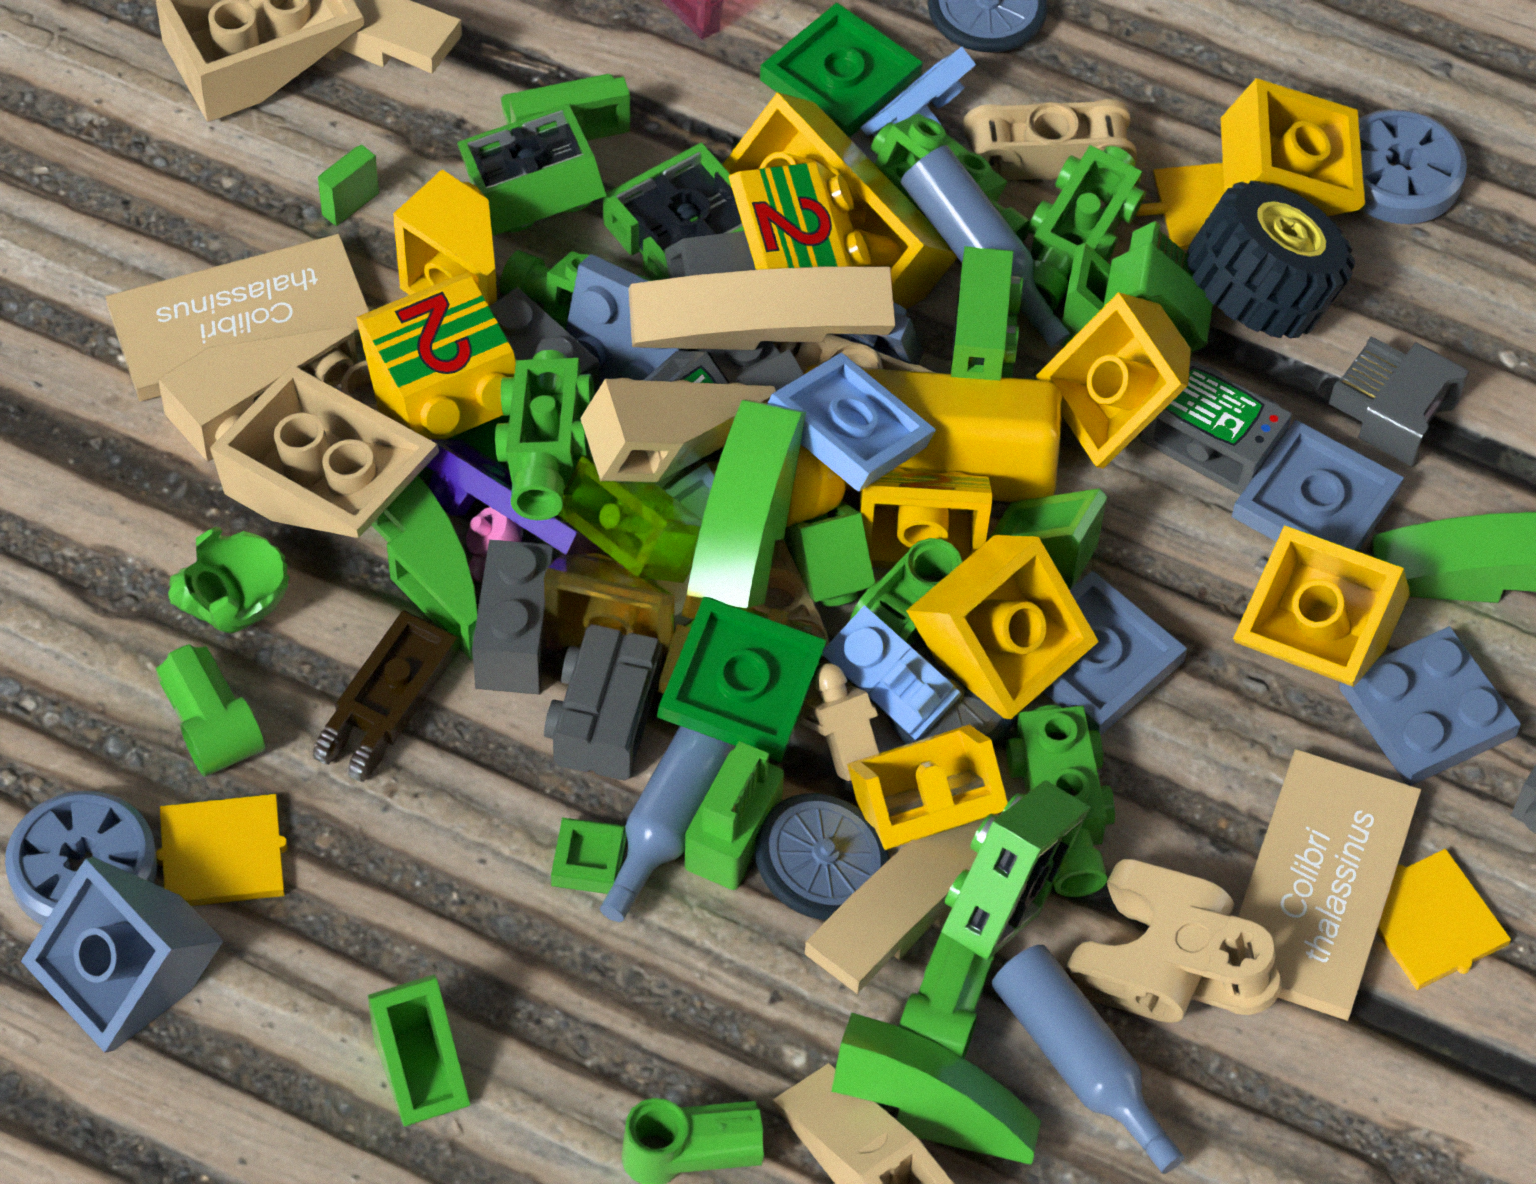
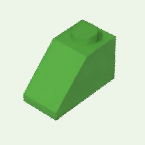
(832, 555)

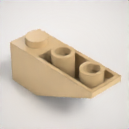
(225, 380)
(660, 426)
(855, 1136)

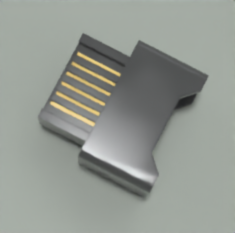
(1398, 395)

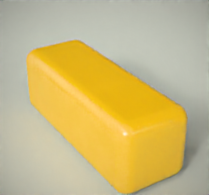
(984, 428)

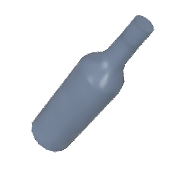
(970, 219)
(664, 813)
(1082, 1047)

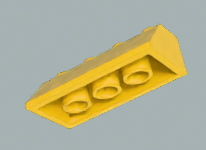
(893, 228)

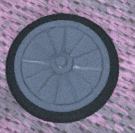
(988, 24)
(817, 852)

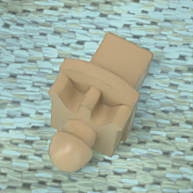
(842, 717)

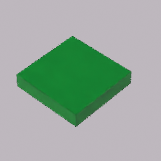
(842, 68)
(741, 678)

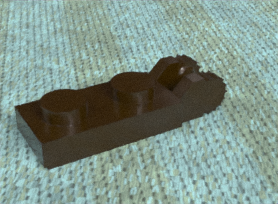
(387, 692)

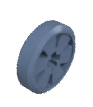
(1412, 141)
(68, 829)

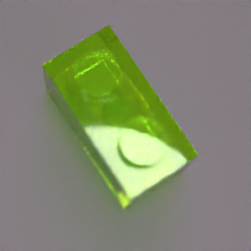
(632, 523)

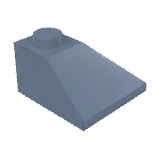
(119, 951)

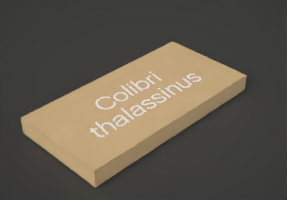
(234, 302)
(1327, 876)

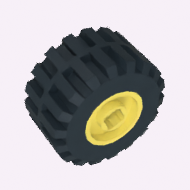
(1270, 259)

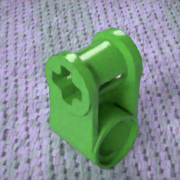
(903, 585)

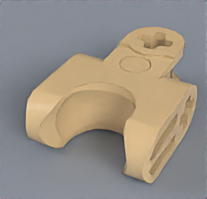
(1184, 955)

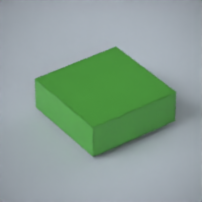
(348, 184)
(588, 855)

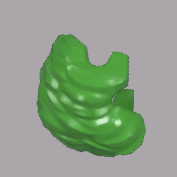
(232, 580)

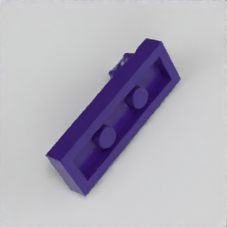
(467, 474)

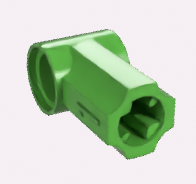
(212, 720)
(948, 996)
(697, 1135)

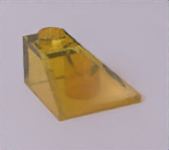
(606, 594)

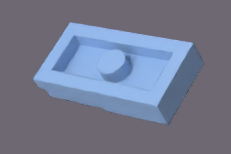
(936, 85)
(891, 673)

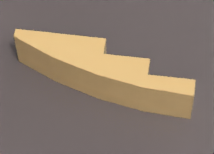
(403, 32)
(760, 305)
(893, 907)

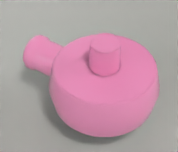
(486, 526)

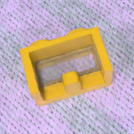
(929, 786)

